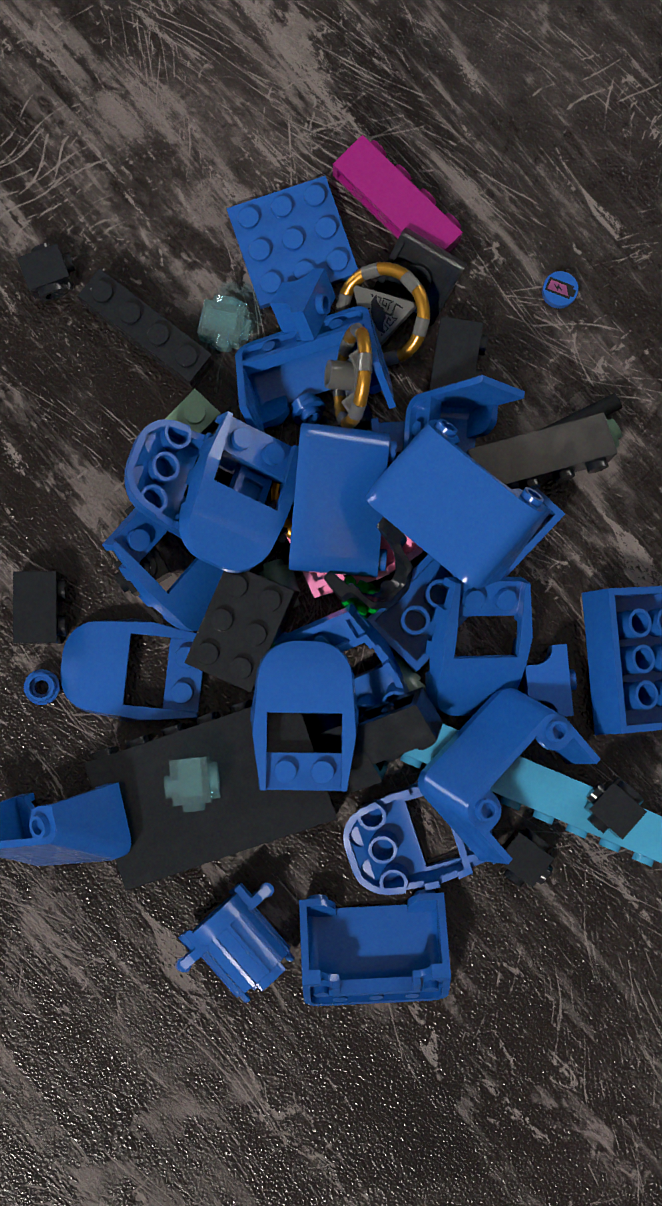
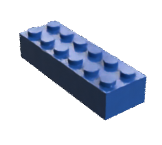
(410, 620)

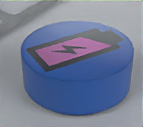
(559, 289)

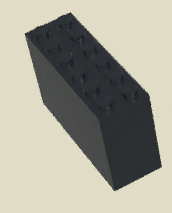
(242, 818)

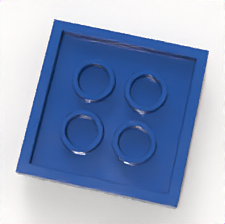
(290, 235)

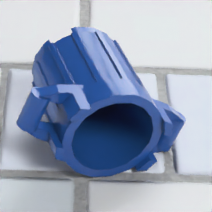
(238, 943)

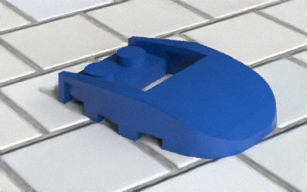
(161, 465)
(223, 523)
(191, 593)
(345, 631)
(97, 667)
(304, 680)
(466, 682)
(388, 852)

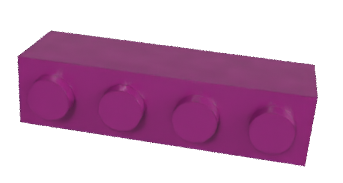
(392, 196)

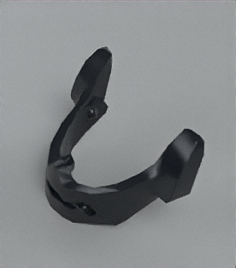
(391, 590)

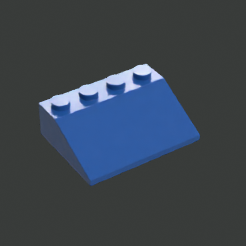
(624, 658)

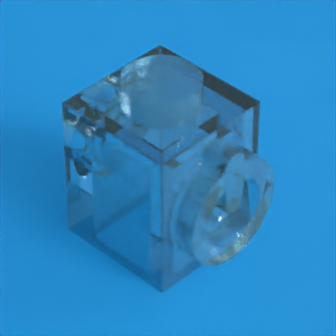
(224, 323)
(192, 782)

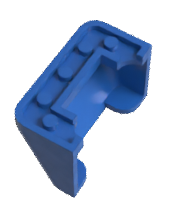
(456, 507)
(331, 517)
(67, 831)
(374, 951)

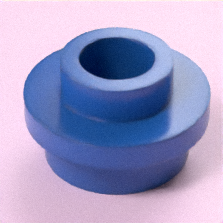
(307, 409)
(30, 687)

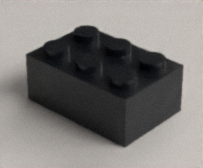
(241, 627)

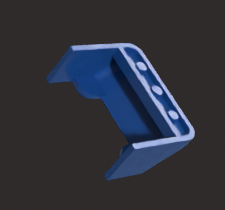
(285, 367)
(465, 404)
(481, 751)

